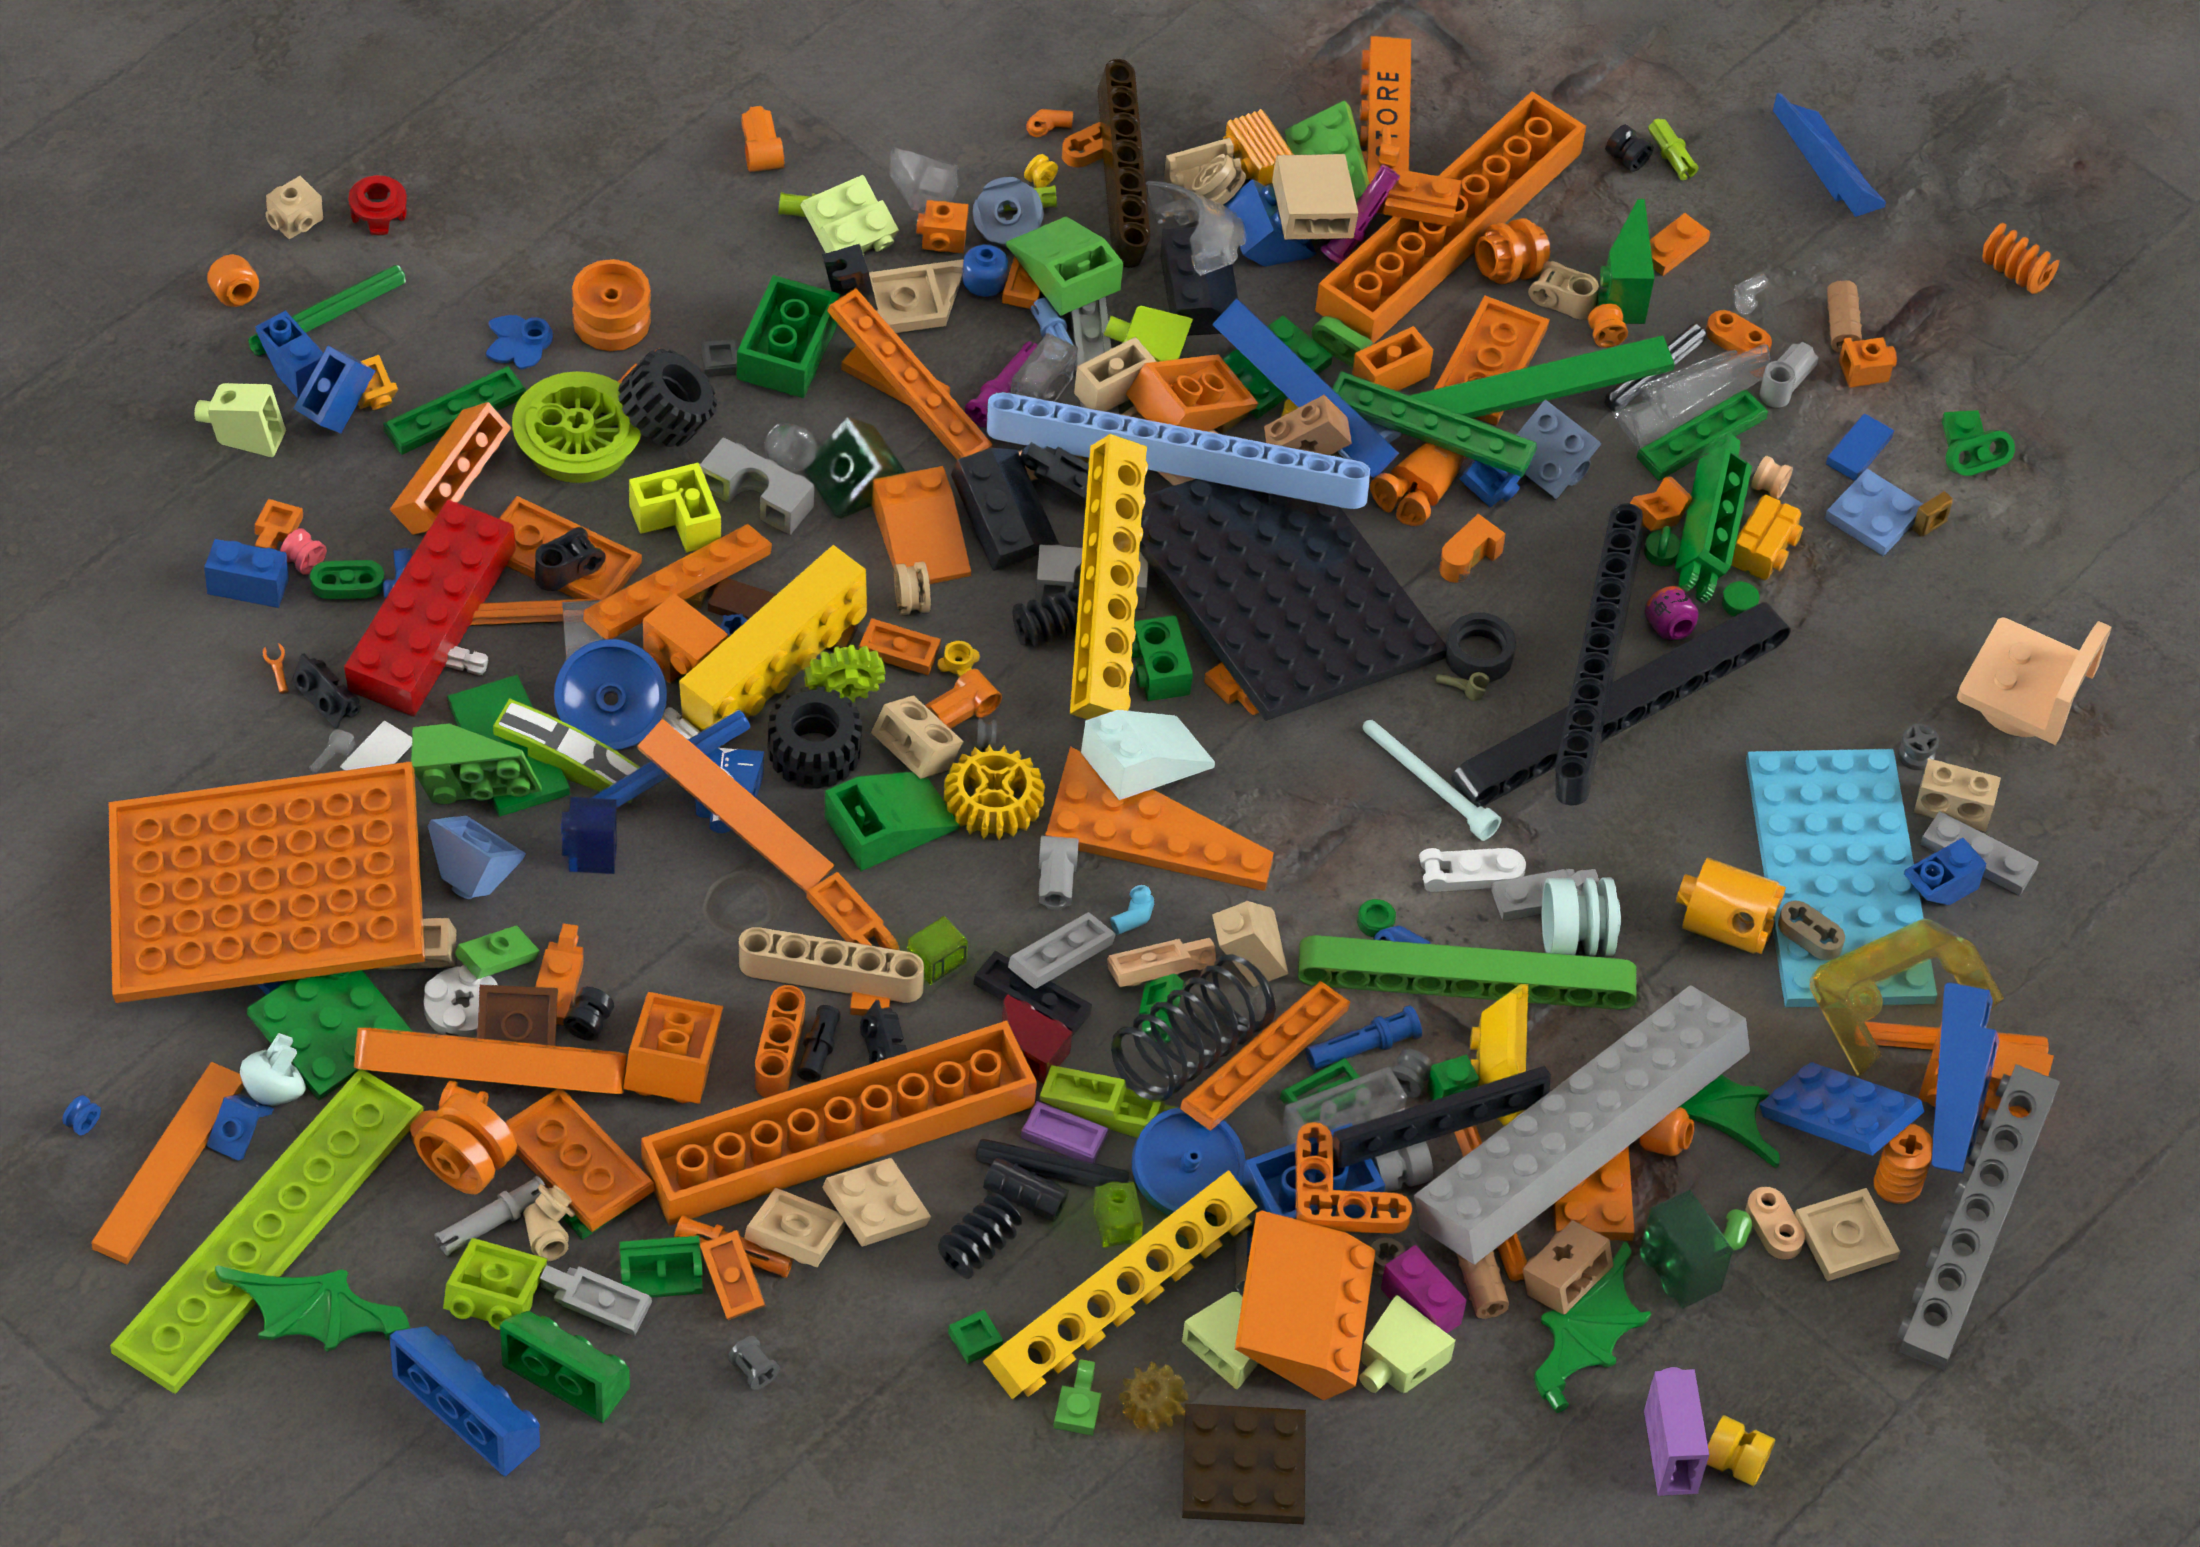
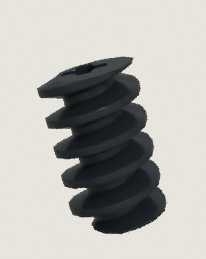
(1046, 617)
(979, 1234)

